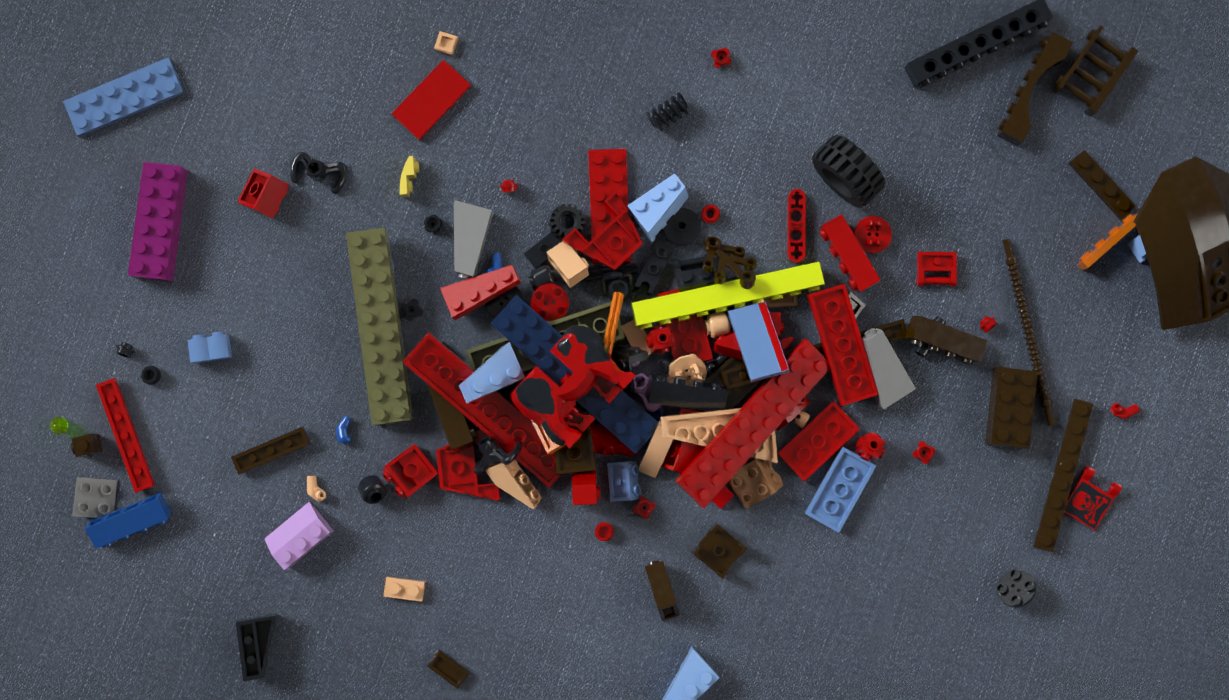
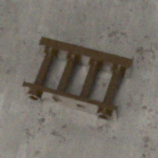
(1104, 87)

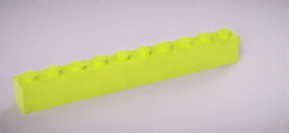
(728, 294)

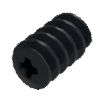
(668, 111)

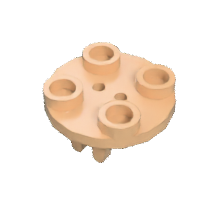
(695, 367)

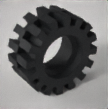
(566, 211)

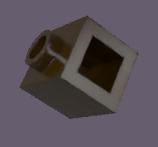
(86, 445)

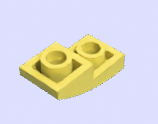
(409, 172)

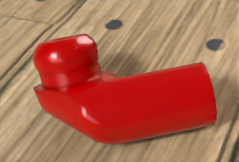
(1122, 412)

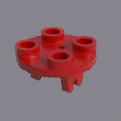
(872, 225)
(548, 293)

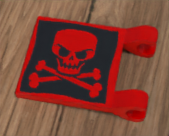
(1089, 502)

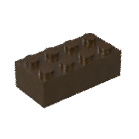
(1011, 407)

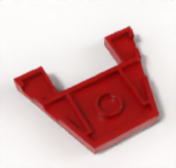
(614, 242)
(457, 472)

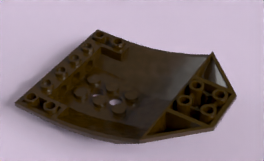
(1182, 234)

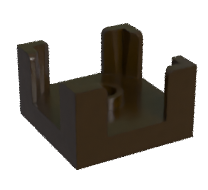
(718, 550)

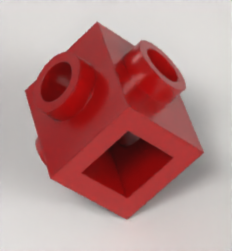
(655, 344)
(864, 449)

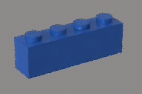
(128, 520)

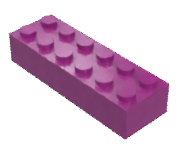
(157, 222)

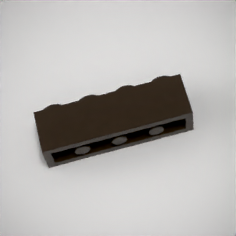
(946, 339)
(454, 423)

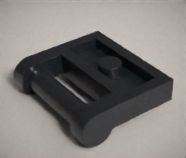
(692, 278)

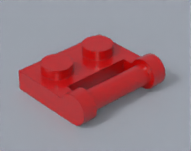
(936, 263)

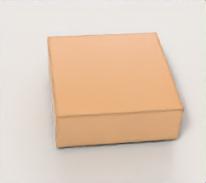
(446, 43)

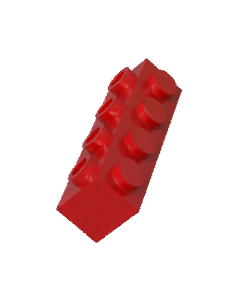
(849, 254)

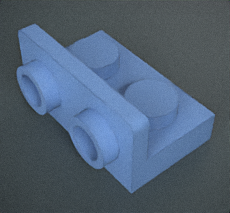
(623, 481)

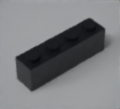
(686, 393)

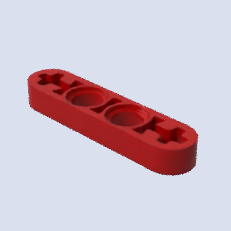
(799, 226)

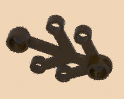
(713, 246)

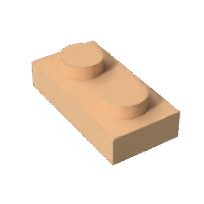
(404, 588)

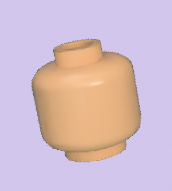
(718, 325)

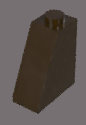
(662, 590)

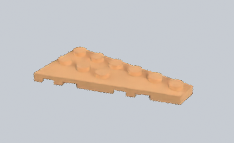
(704, 426)

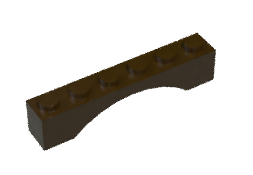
(1018, 122)

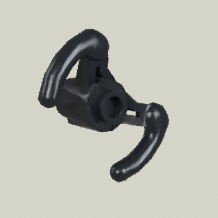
(318, 170)
(494, 453)

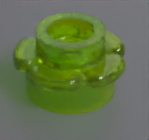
(59, 425)

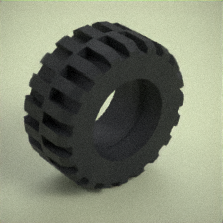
(848, 171)

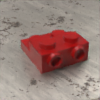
(409, 471)

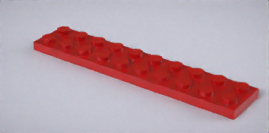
(491, 413)
(752, 424)

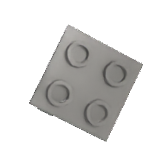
(94, 497)

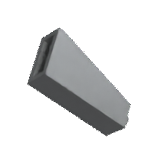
(470, 234)
(886, 368)

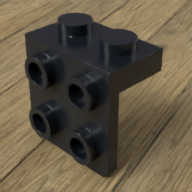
(624, 357)

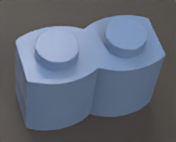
(210, 348)

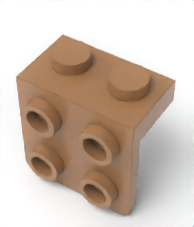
(755, 482)

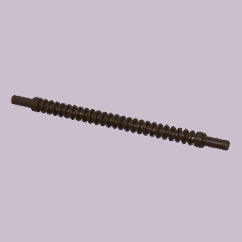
(1011, 261)

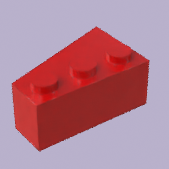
(585, 488)

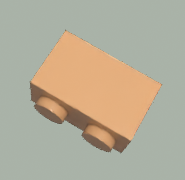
(568, 263)

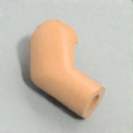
(313, 490)

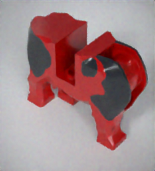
(554, 405)

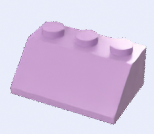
(298, 536)

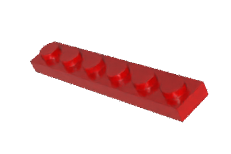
(125, 435)

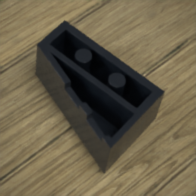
(254, 644)

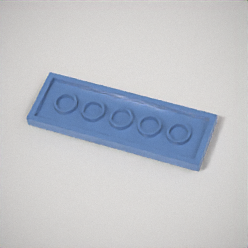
(123, 97)

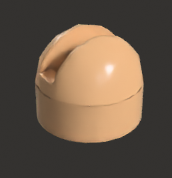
(802, 421)

